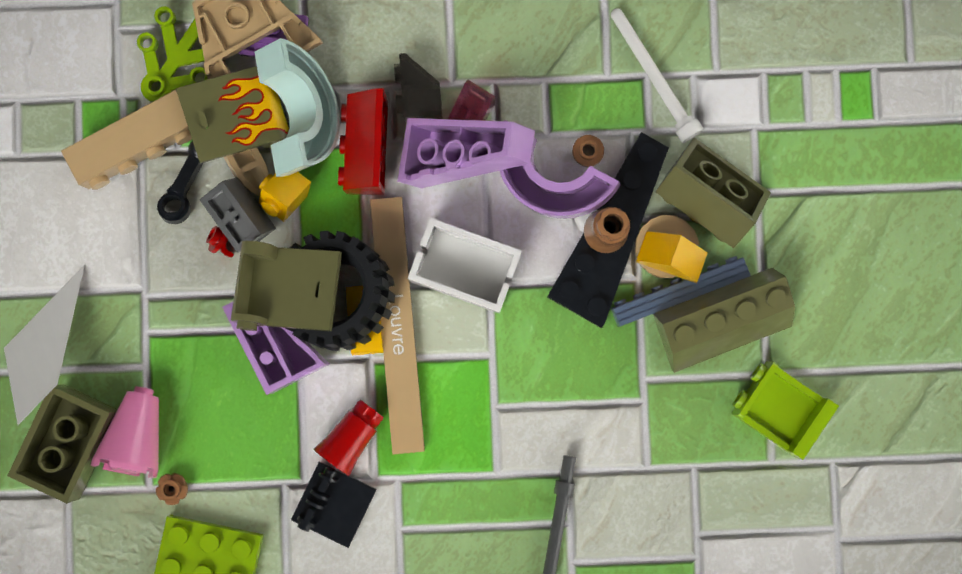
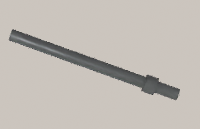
(564, 489)

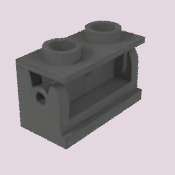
(237, 213)

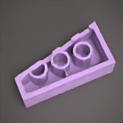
(460, 149)

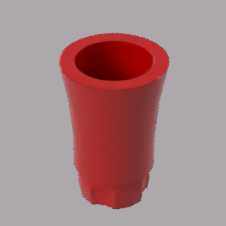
(349, 437)

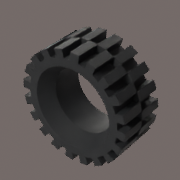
(374, 297)

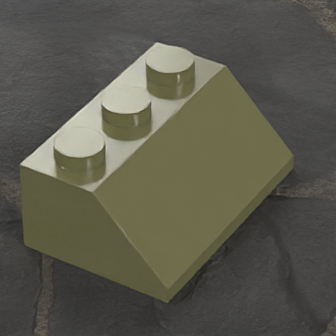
(714, 193)

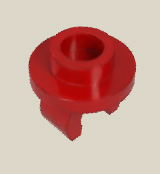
(218, 241)

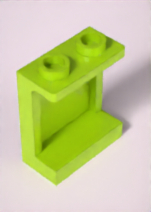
(783, 409)

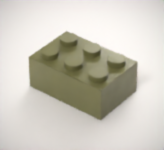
(62, 444)

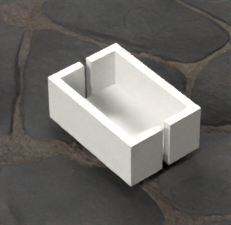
(464, 265)

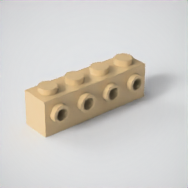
(128, 142)

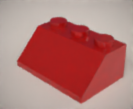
(364, 143)

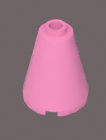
(132, 436)

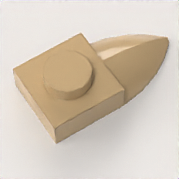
(248, 168)

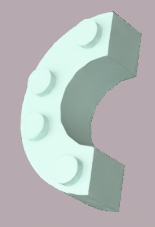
(309, 103)

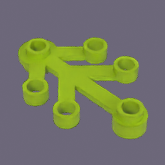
(177, 56)

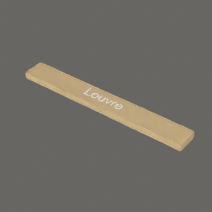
(398, 331)

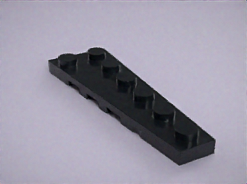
(592, 277)

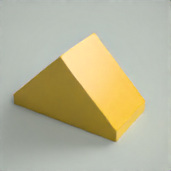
(672, 255)

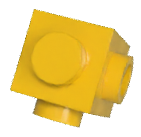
(283, 194)

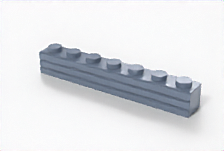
(679, 291)

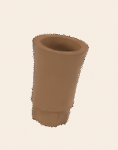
(598, 237)

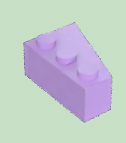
(277, 355)

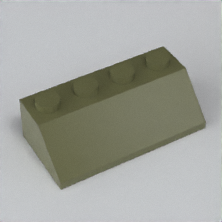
(725, 318)

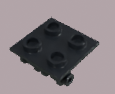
(333, 505)

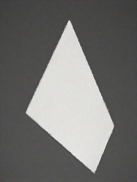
(39, 348)

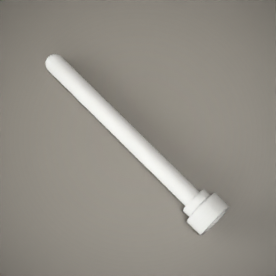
(686, 126)

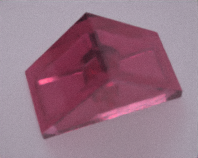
(472, 103)

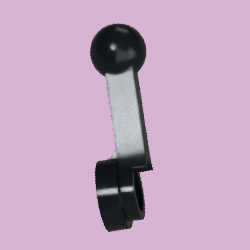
(180, 188)

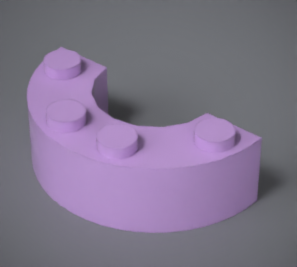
(559, 199)

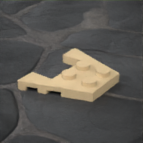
(233, 25)

